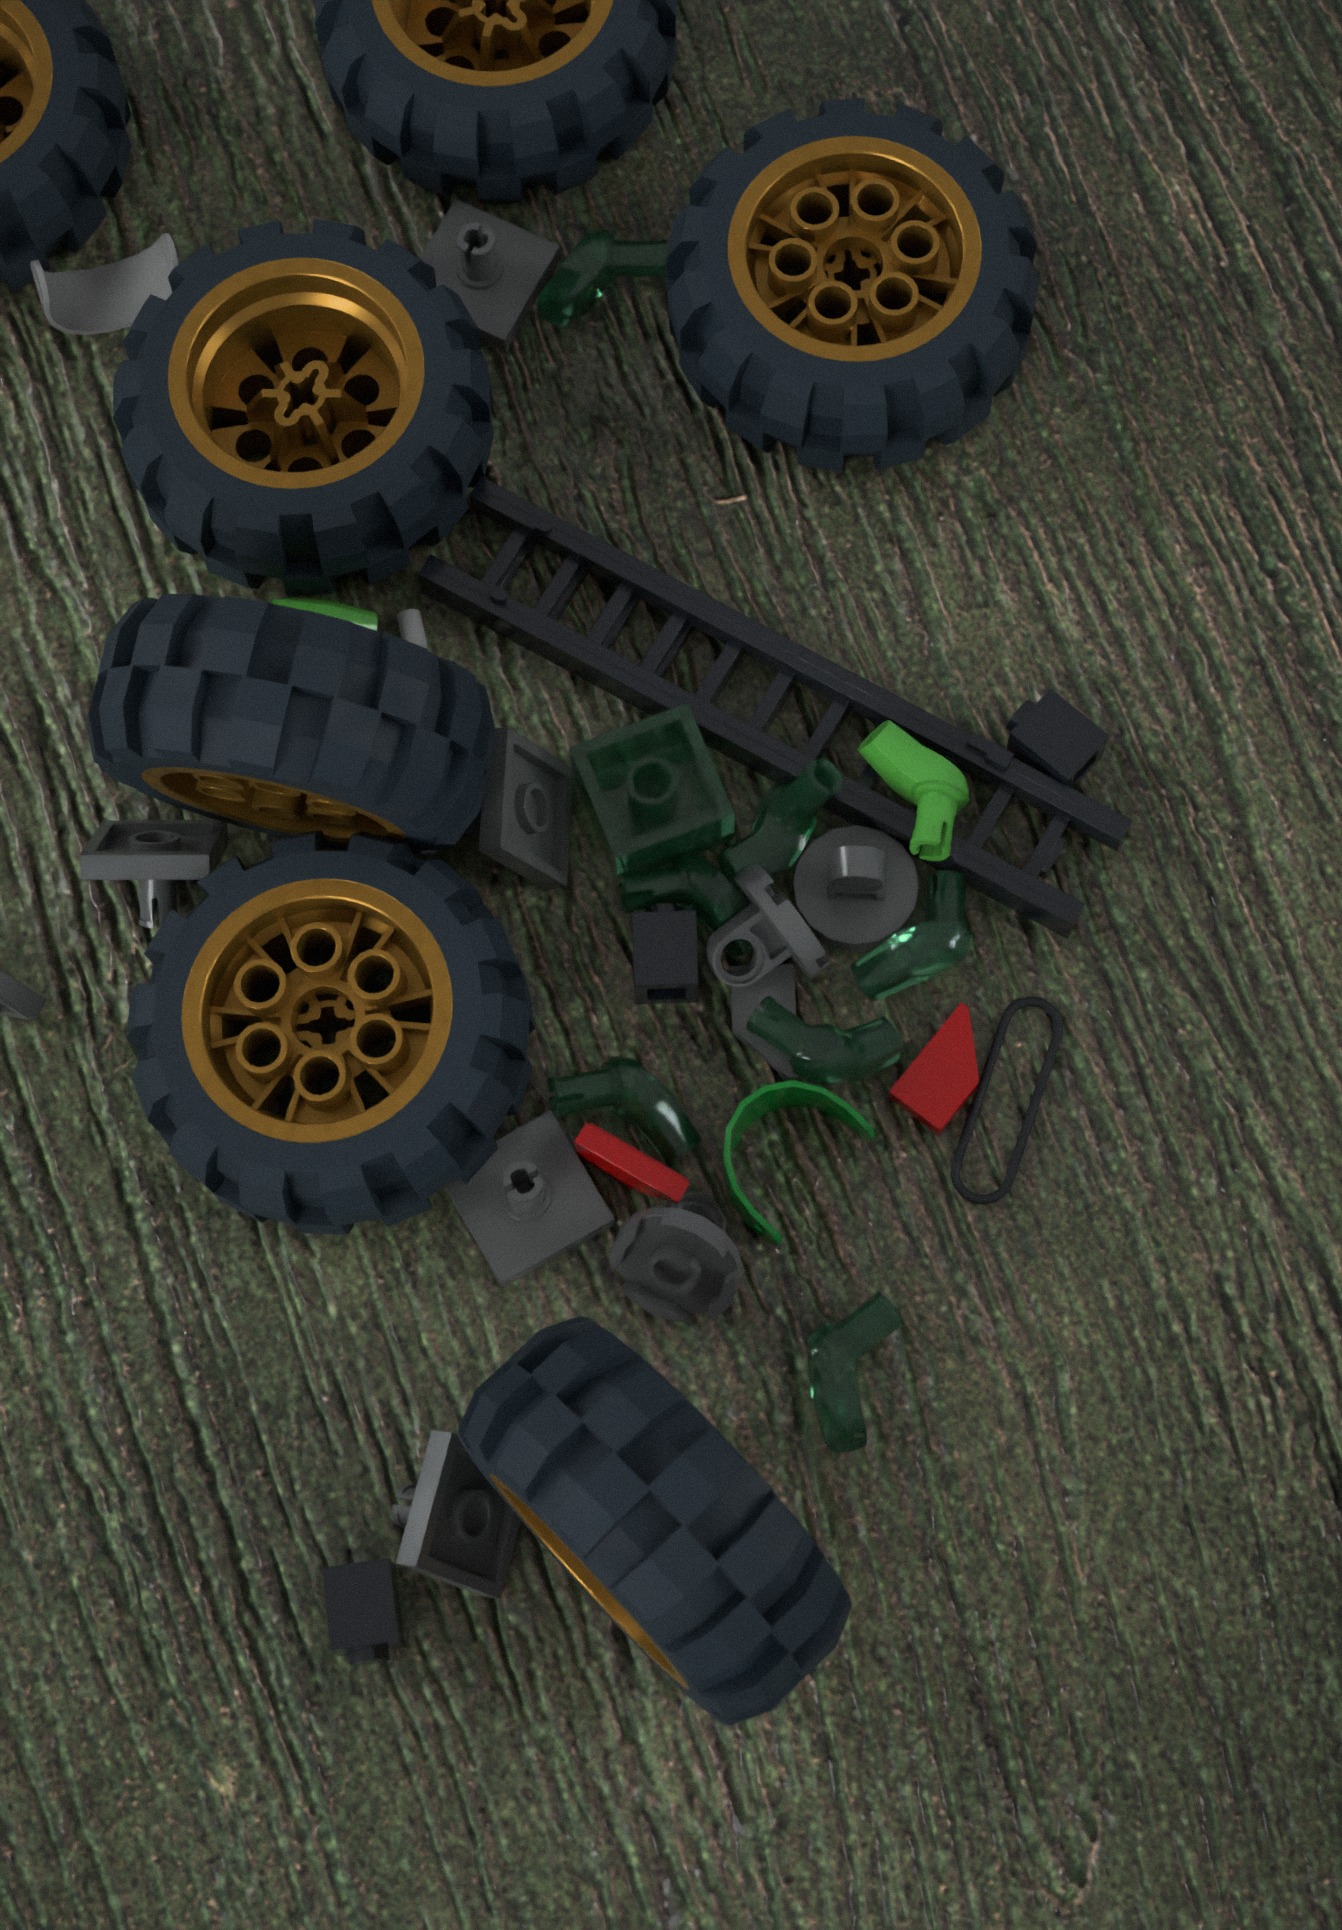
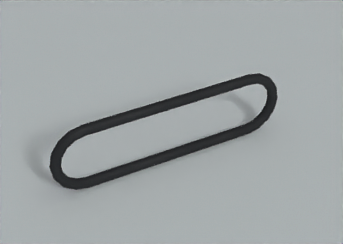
(1032, 1109)

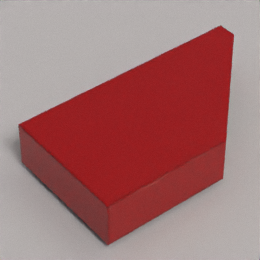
(941, 1074)
(629, 1165)

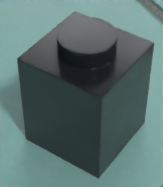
(1055, 739)
(665, 955)
(363, 1610)

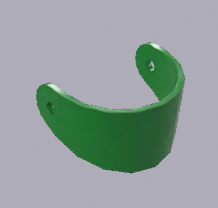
(768, 1099)

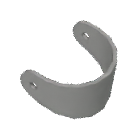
(106, 295)

